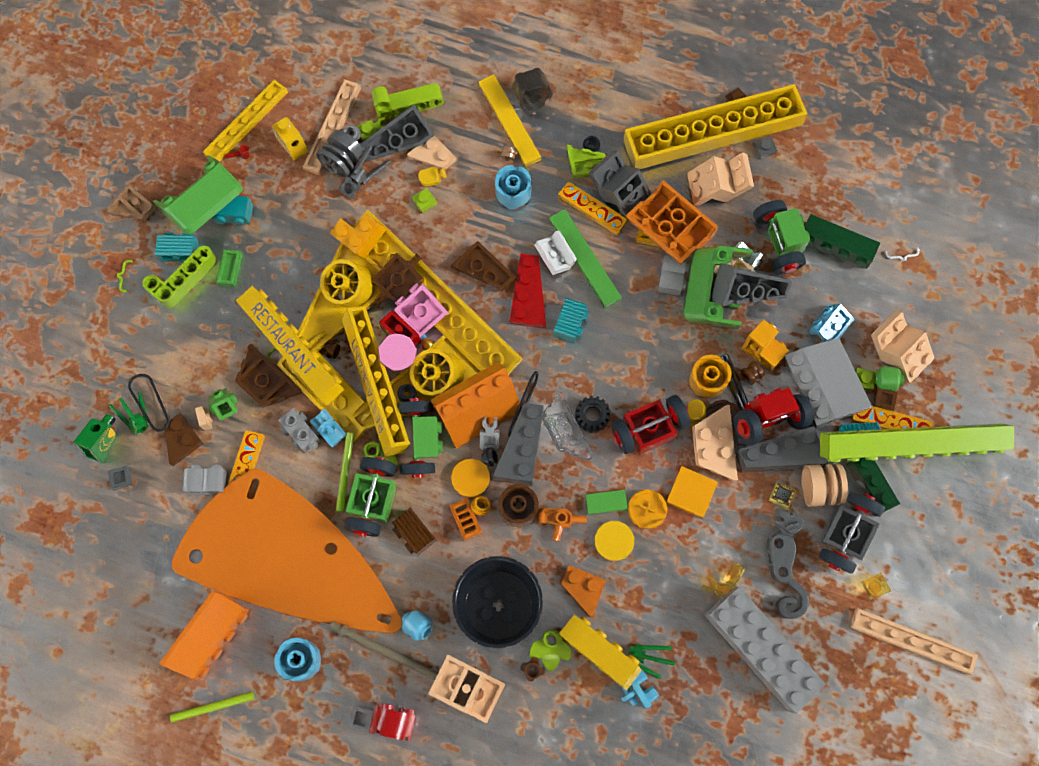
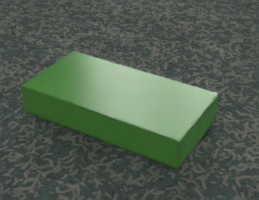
(229, 268)
(606, 502)

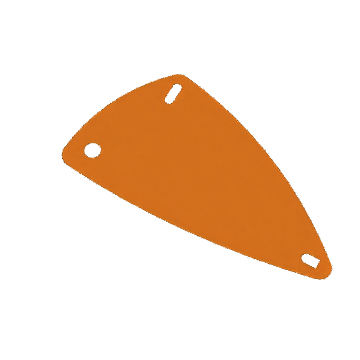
(276, 557)

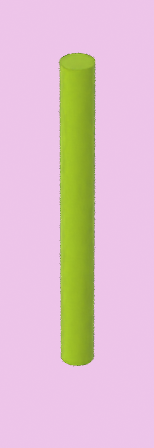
(345, 472)
(212, 707)

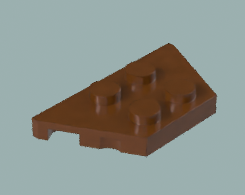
(264, 380)

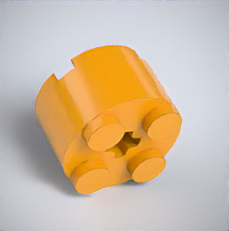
(703, 384)

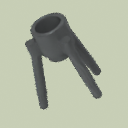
(358, 173)

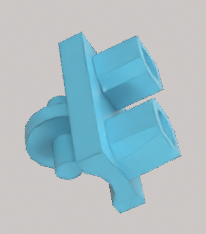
(328, 428)
(645, 697)

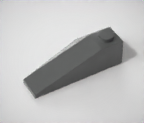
(400, 134)

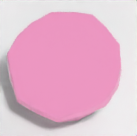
(397, 352)

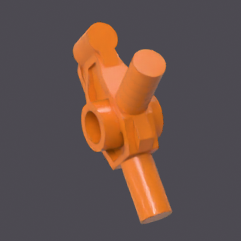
(560, 519)

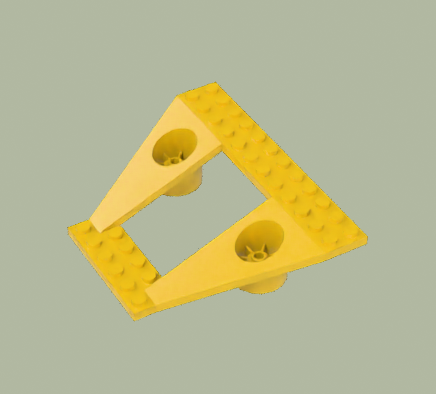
(466, 340)

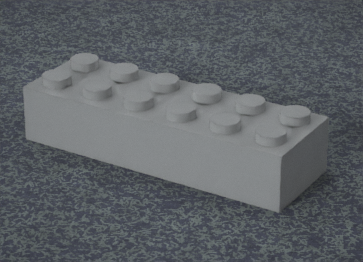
(765, 650)

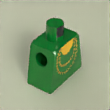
(96, 438)

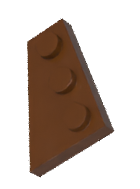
(483, 266)

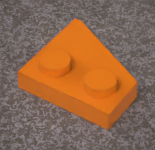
(584, 588)

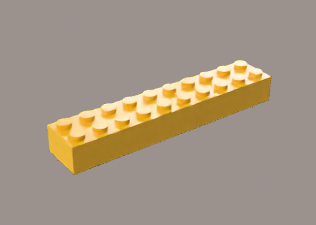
(714, 127)

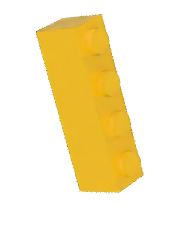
(600, 652)

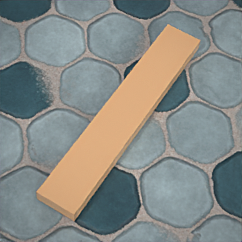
(335, 120)
(913, 641)

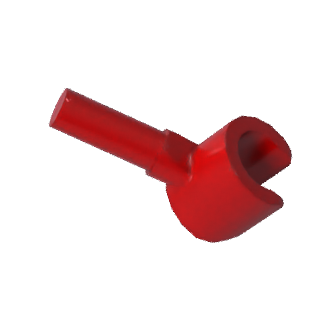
(244, 148)

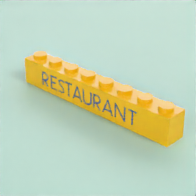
(290, 345)
(375, 381)

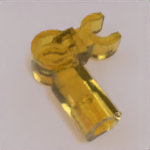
(732, 580)

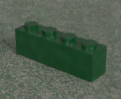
(841, 241)

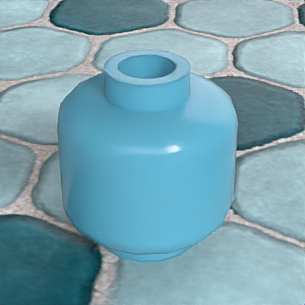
(417, 625)

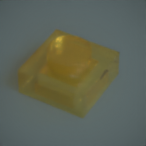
(876, 586)

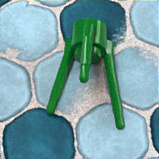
(137, 423)
(637, 652)

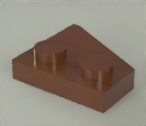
(180, 439)

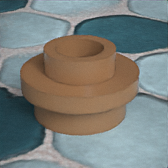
(508, 153)

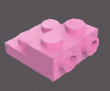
(420, 309)

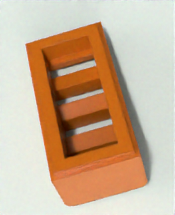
(473, 533)

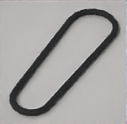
(522, 400)
(141, 408)

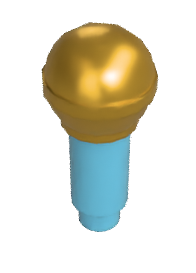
(426, 342)

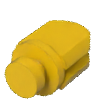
(431, 176)
(696, 411)

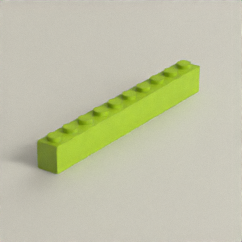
(916, 441)

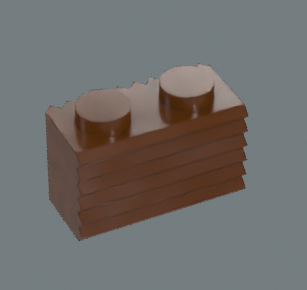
(413, 531)

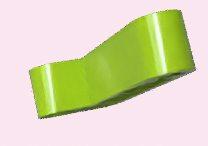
(395, 104)
(183, 274)

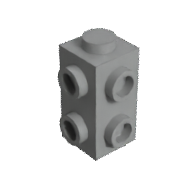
(303, 435)

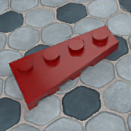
(528, 294)

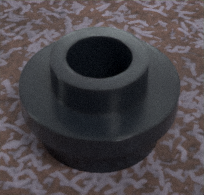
(592, 140)
(406, 388)
(489, 457)

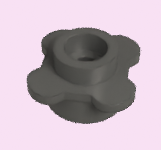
(354, 188)

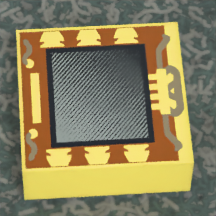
(782, 495)

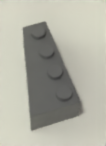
(742, 285)
(521, 450)
(782, 453)

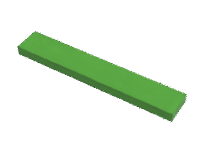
(586, 259)

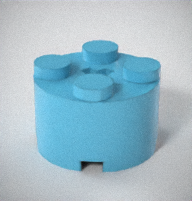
(513, 186)
(286, 657)

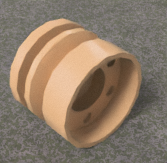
(824, 484)

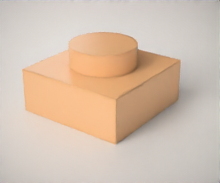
(204, 418)

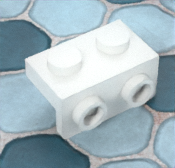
(556, 253)

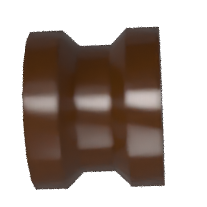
(752, 373)

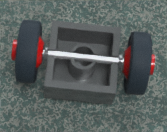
(851, 532)

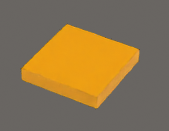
(692, 492)

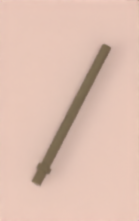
(344, 631)

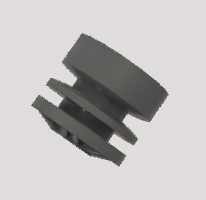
(340, 153)

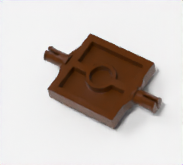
(397, 278)

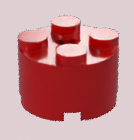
(392, 722)

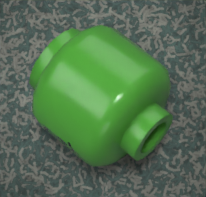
(889, 378)

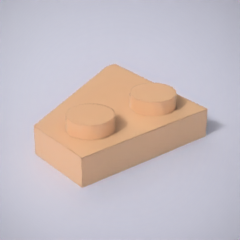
(433, 154)

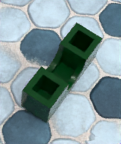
(874, 482)

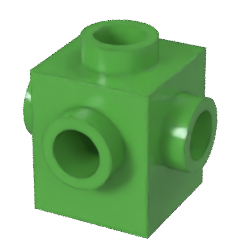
(223, 403)

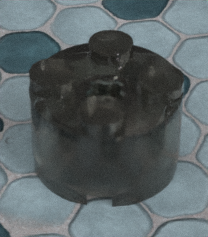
(532, 89)

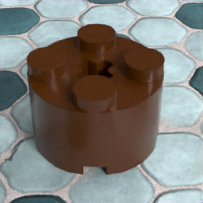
(508, 501)

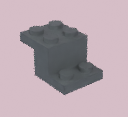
(619, 183)

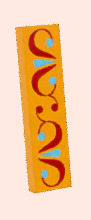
(592, 208)
(889, 419)
(247, 454)

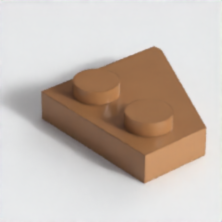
(131, 205)

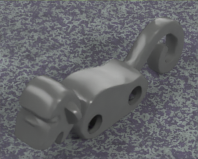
(783, 558)

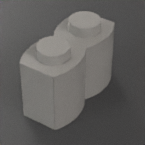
(672, 276)
(204, 481)

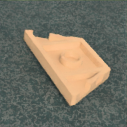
(715, 444)

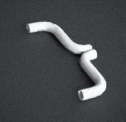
(905, 257)

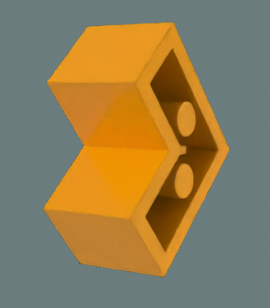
(359, 238)
(764, 347)

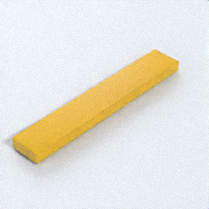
(509, 120)
(246, 121)

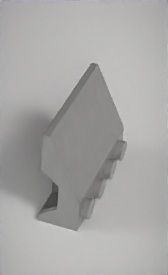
(828, 381)

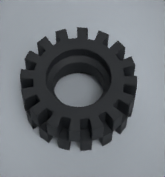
(596, 403)

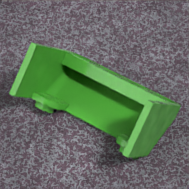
(202, 198)
(697, 303)

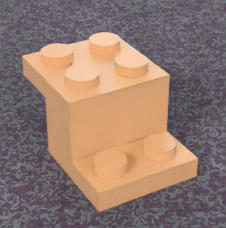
(720, 179)
(903, 346)
(466, 689)

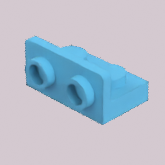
(832, 322)

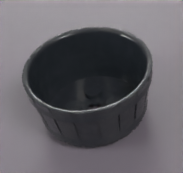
(485, 584)

